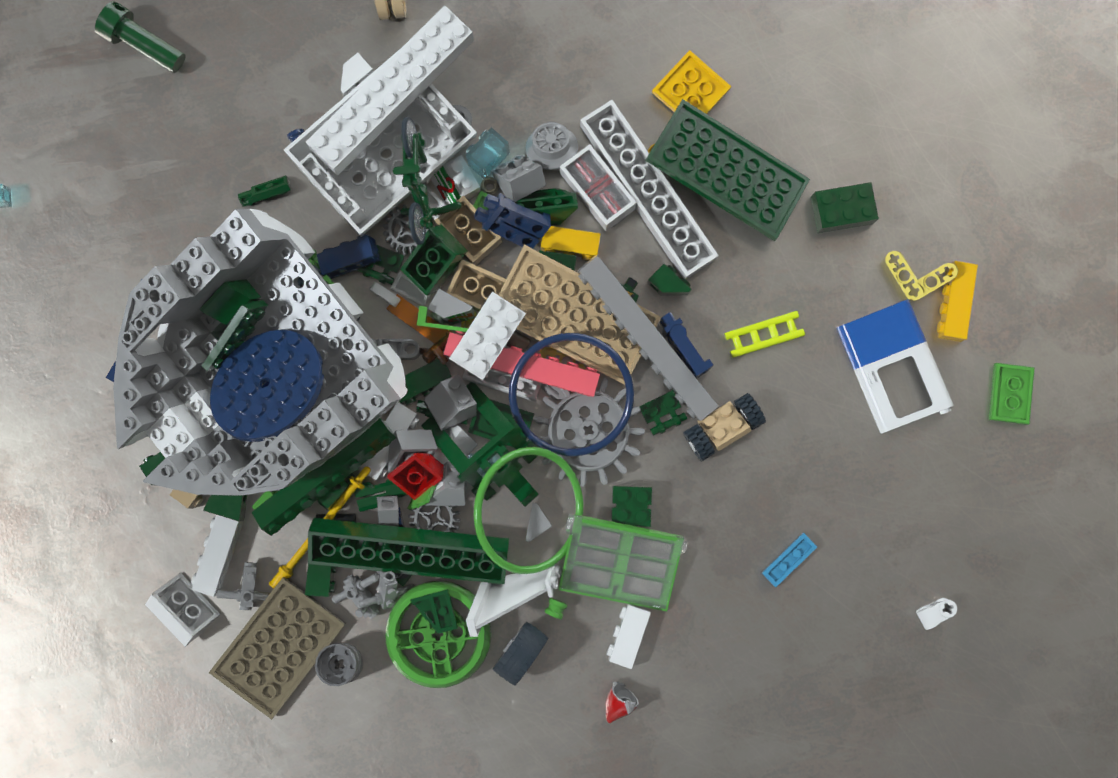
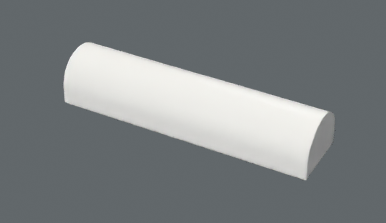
(500, 381)

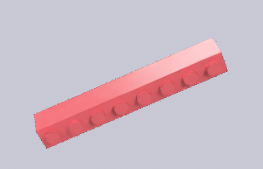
(539, 369)

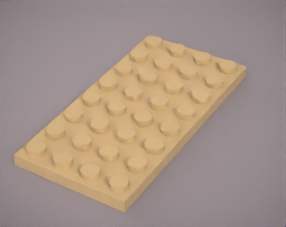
(560, 304)

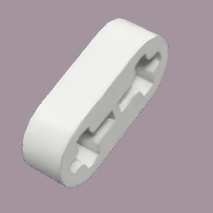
(385, 294)

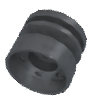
(328, 666)

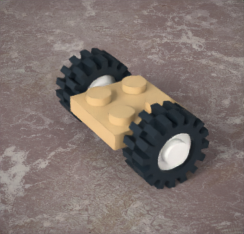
(724, 426)

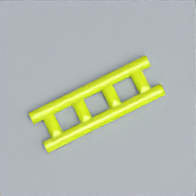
(753, 330)

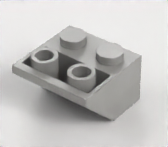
(519, 177)

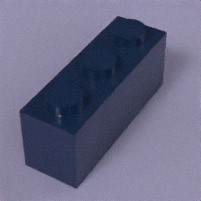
(348, 256)

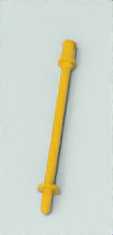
(287, 570)

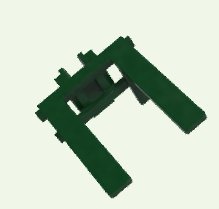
(507, 433)

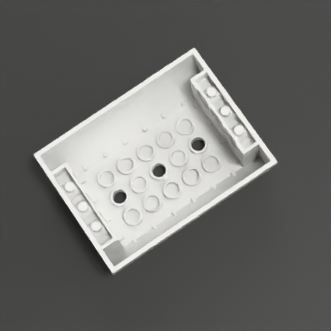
(381, 190)

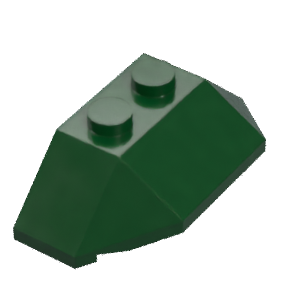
(553, 201)

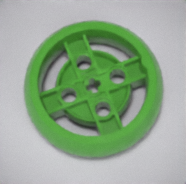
(443, 673)

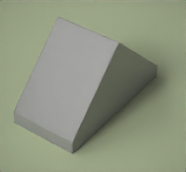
(537, 523)

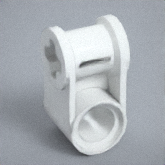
(932, 614)

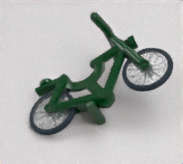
(419, 211)

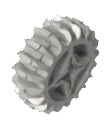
(402, 235)
(449, 524)

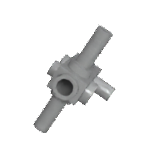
(357, 590)
(386, 591)
(246, 595)

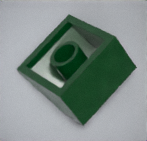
(228, 300)

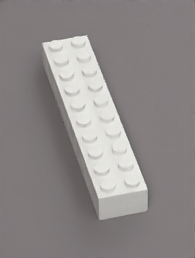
(390, 90)
(647, 185)

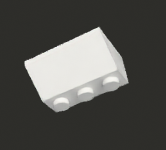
(182, 609)

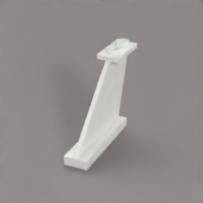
(498, 599)

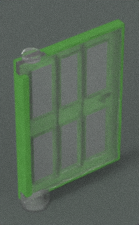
(620, 562)

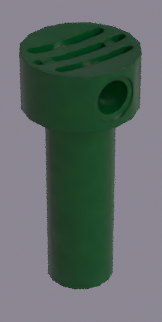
(117, 25)

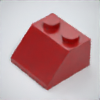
(417, 474)

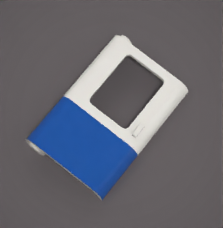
(882, 340)

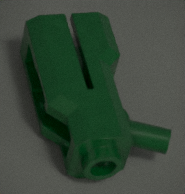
(370, 489)

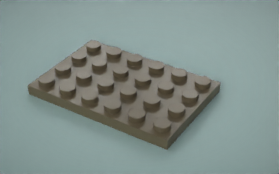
(277, 648)

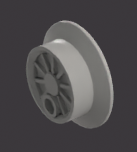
(551, 145)

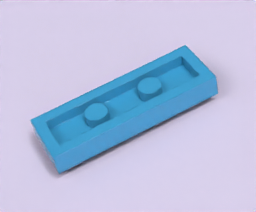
(789, 560)

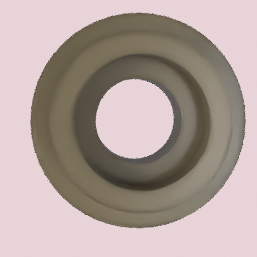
(489, 180)

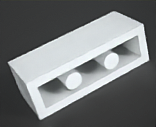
(628, 635)

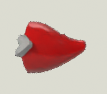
(619, 702)

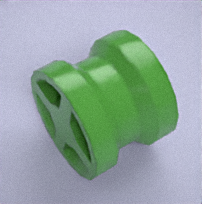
(555, 608)

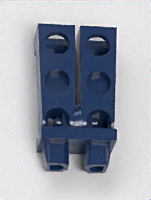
(512, 220)
(682, 345)

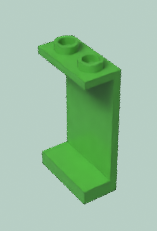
(422, 321)

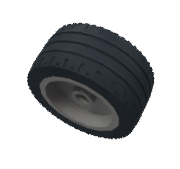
(520, 653)

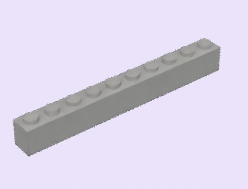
(647, 337)

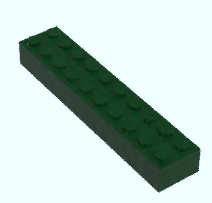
(404, 550)

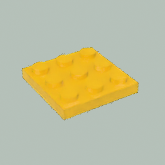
(692, 82)

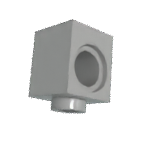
(388, 511)

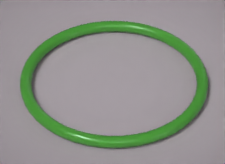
(479, 501)

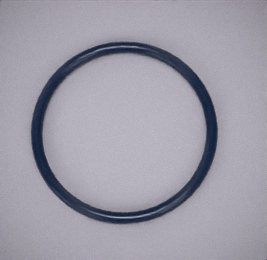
(582, 338)

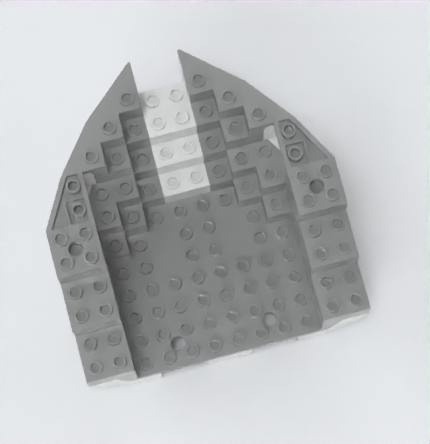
(167, 391)

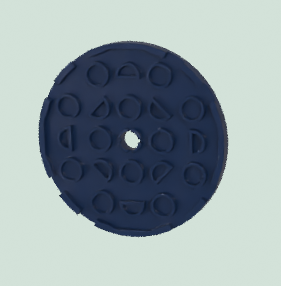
(256, 412)

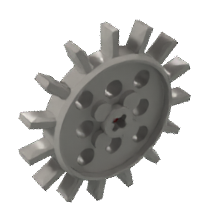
(603, 458)

